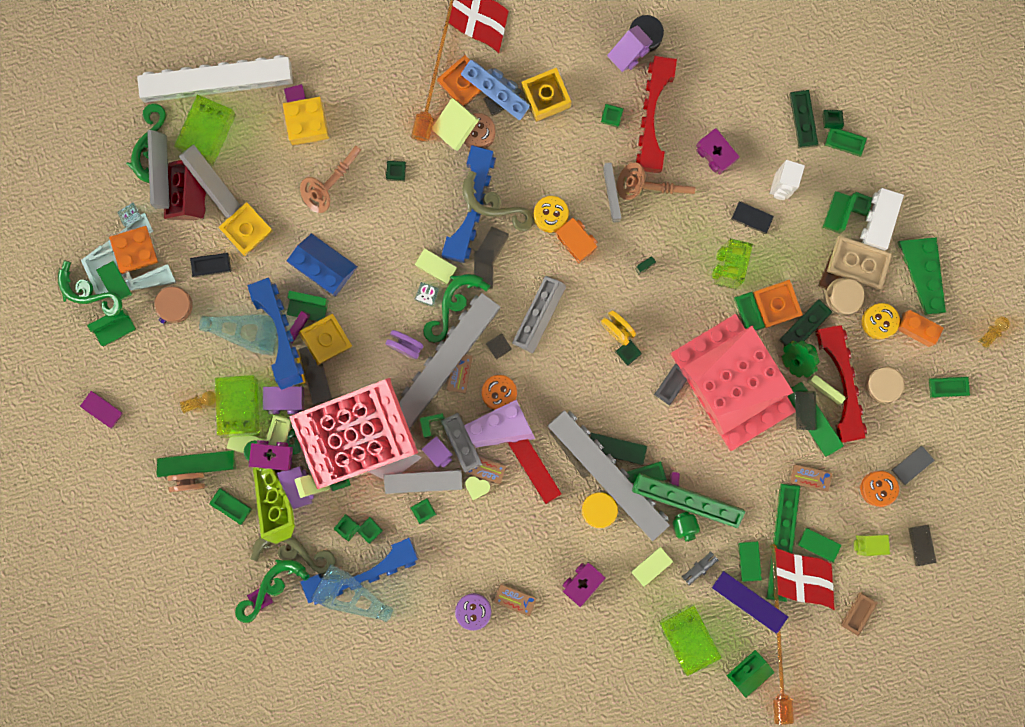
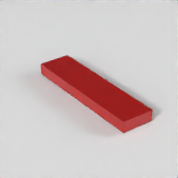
(535, 470)

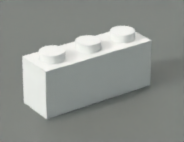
(786, 180)
(881, 219)

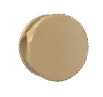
(845, 296)
(885, 385)

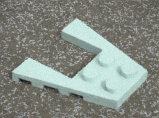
(104, 255)

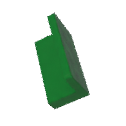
(839, 212)
(311, 304)
(112, 328)
(426, 426)
(750, 673)

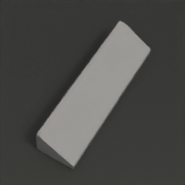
(158, 170)
(210, 181)
(539, 314)
(423, 481)

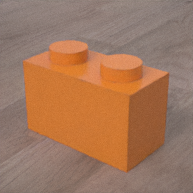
(576, 240)
(920, 328)

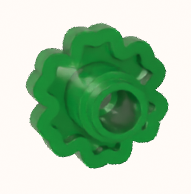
(800, 358)

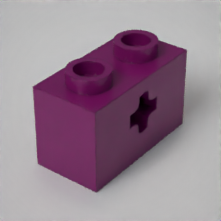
(713, 142)
(259, 456)
(581, 594)

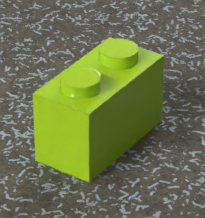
(872, 544)

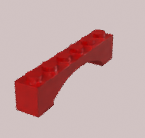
(662, 72)
(833, 343)

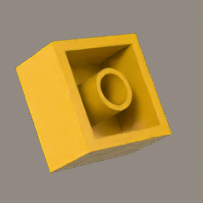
(546, 94)
(305, 121)

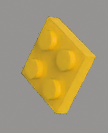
(245, 229)
(325, 339)

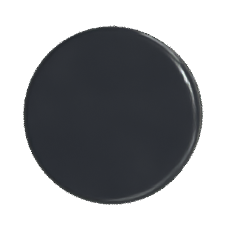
(652, 28)

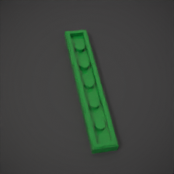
(688, 500)
(784, 528)

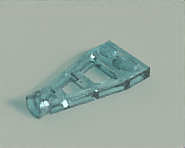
(265, 336)
(331, 585)

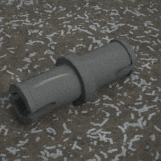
(700, 568)

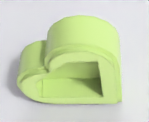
(477, 487)

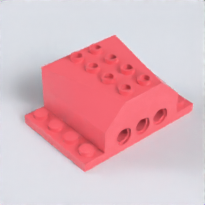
(735, 381)
(353, 434)

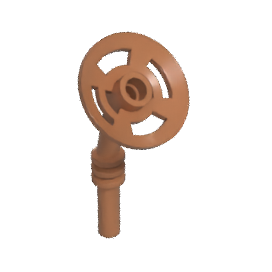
(639, 184)
(322, 189)

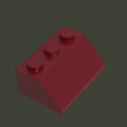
(185, 194)

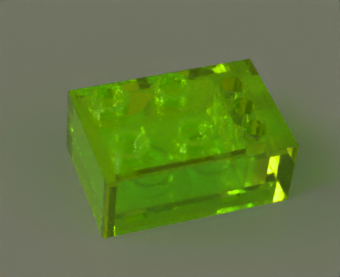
(206, 128)
(732, 263)
(237, 406)
(689, 639)

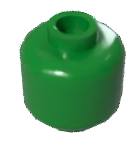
(686, 526)

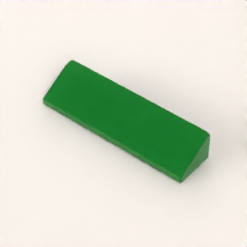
(824, 434)
(196, 463)

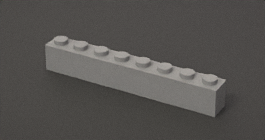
(448, 356)
(608, 475)

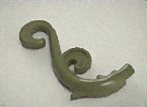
(495, 210)
(296, 547)

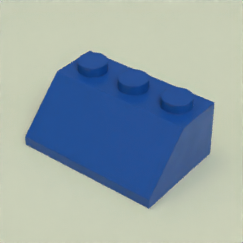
(322, 264)

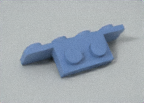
(497, 88)

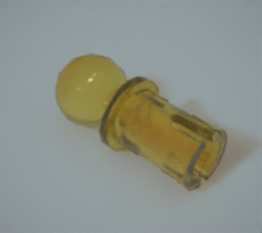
(1000, 324)
(208, 398)

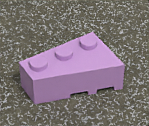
(500, 426)

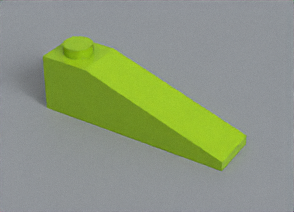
(273, 506)

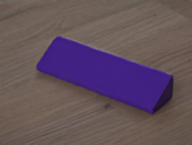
(750, 602)

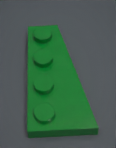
(925, 272)

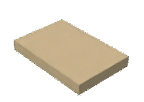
(859, 262)

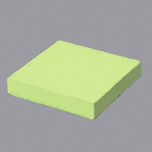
(455, 124)

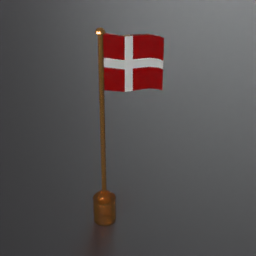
(476, 19)
(800, 580)

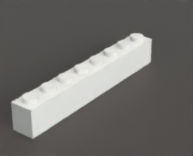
(215, 79)

